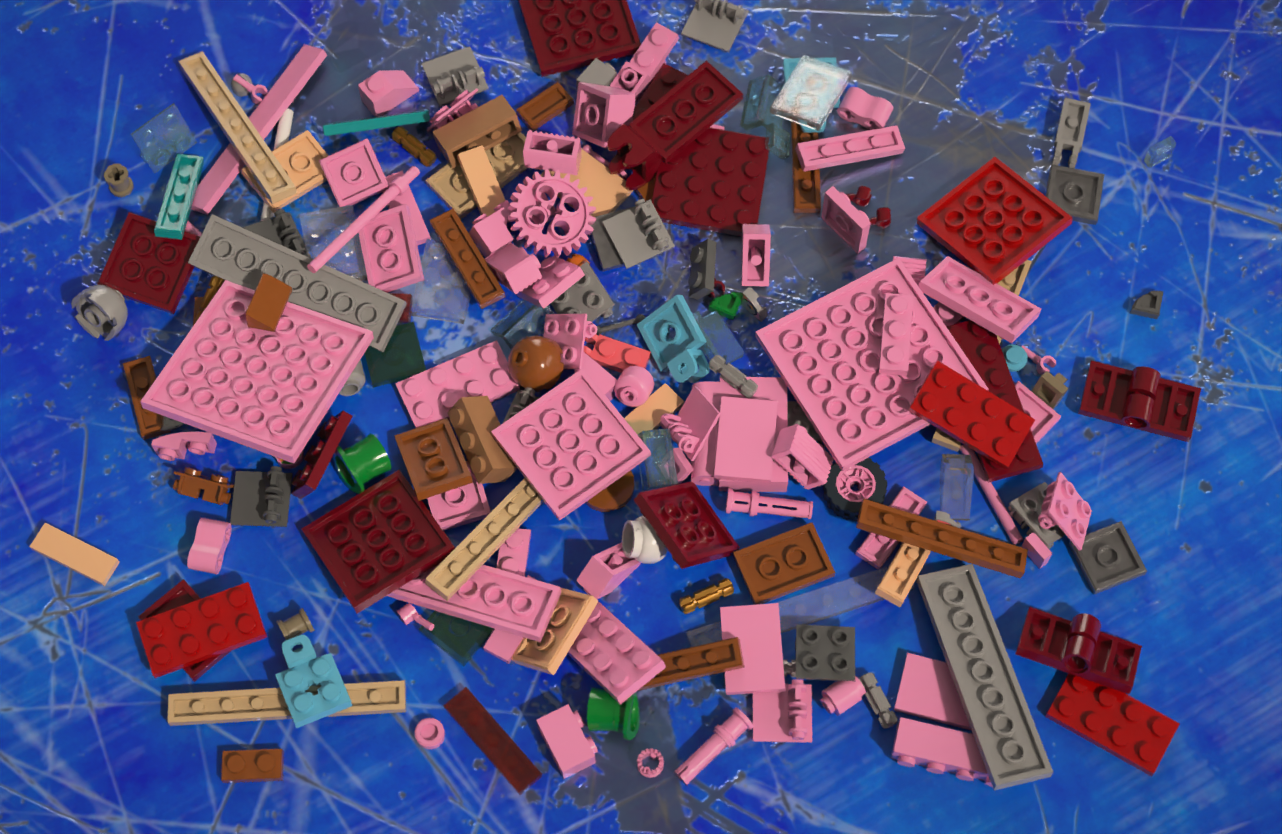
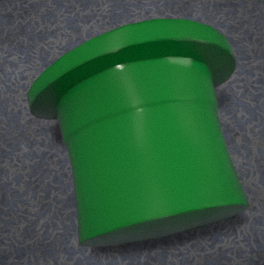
(361, 462)
(608, 715)

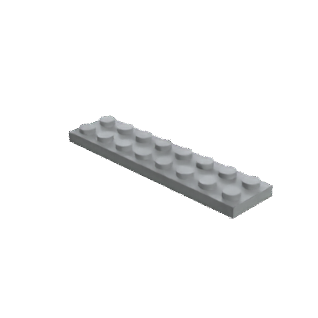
(244, 256)
(984, 677)

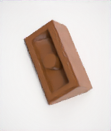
(267, 303)

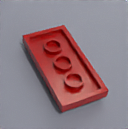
(971, 414)
(201, 630)
(1113, 722)

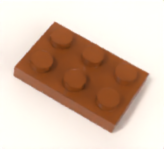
(433, 459)
(783, 564)

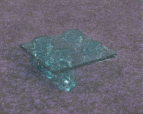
(163, 138)

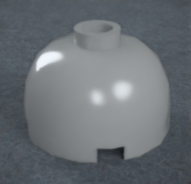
(101, 311)

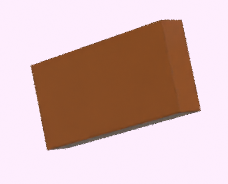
(545, 106)

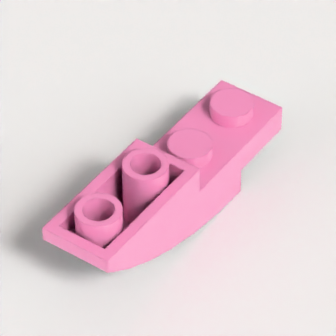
(647, 61)

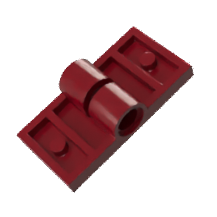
(1140, 400)
(1079, 649)

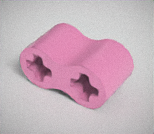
(864, 109)
(209, 545)

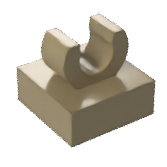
(1051, 388)

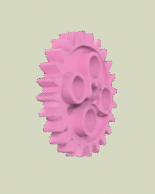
(574, 224)

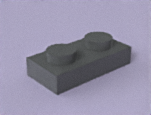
(702, 269)

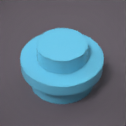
(1015, 357)

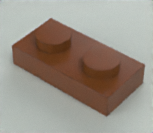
(252, 765)

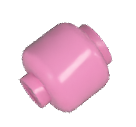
(634, 386)

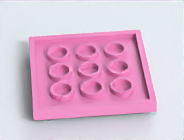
(571, 444)

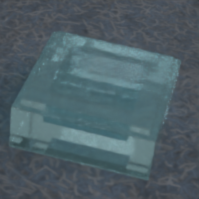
(778, 140)
(1160, 152)

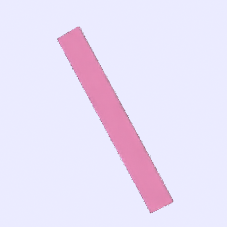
(263, 119)

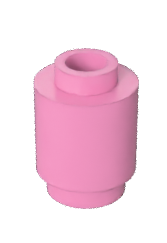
(842, 696)

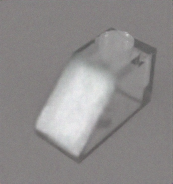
(956, 485)

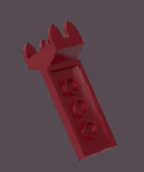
(671, 124)

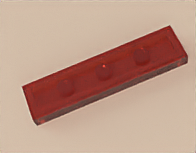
(493, 741)

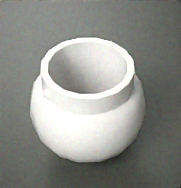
(641, 542)

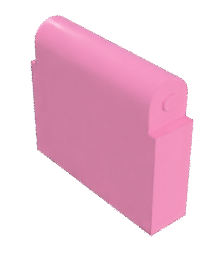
(704, 464)

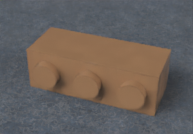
(482, 126)
(473, 422)

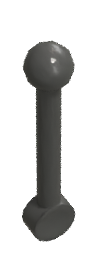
(639, 318)

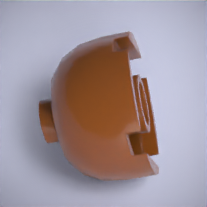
(535, 362)

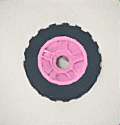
(846, 502)

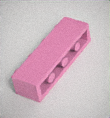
(938, 750)

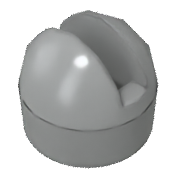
(237, 88)

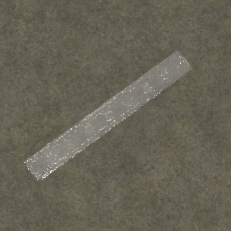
(811, 606)

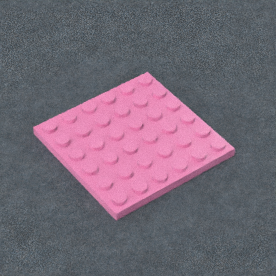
(833, 359)
(258, 382)

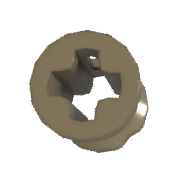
(118, 180)
(295, 625)

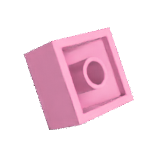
(601, 112)

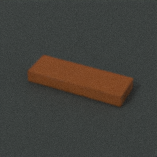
(140, 377)

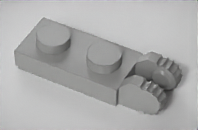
(1071, 130)

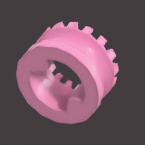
(654, 754)

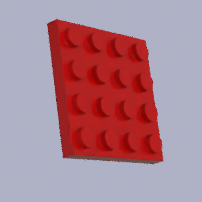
(994, 220)

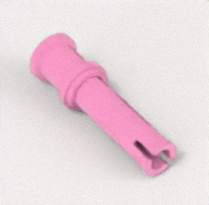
(802, 510)
(723, 737)

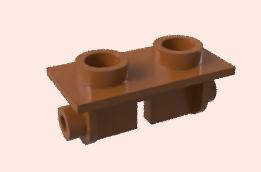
(192, 482)

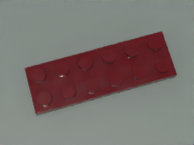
(988, 360)

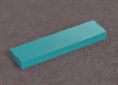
(376, 122)
(179, 196)

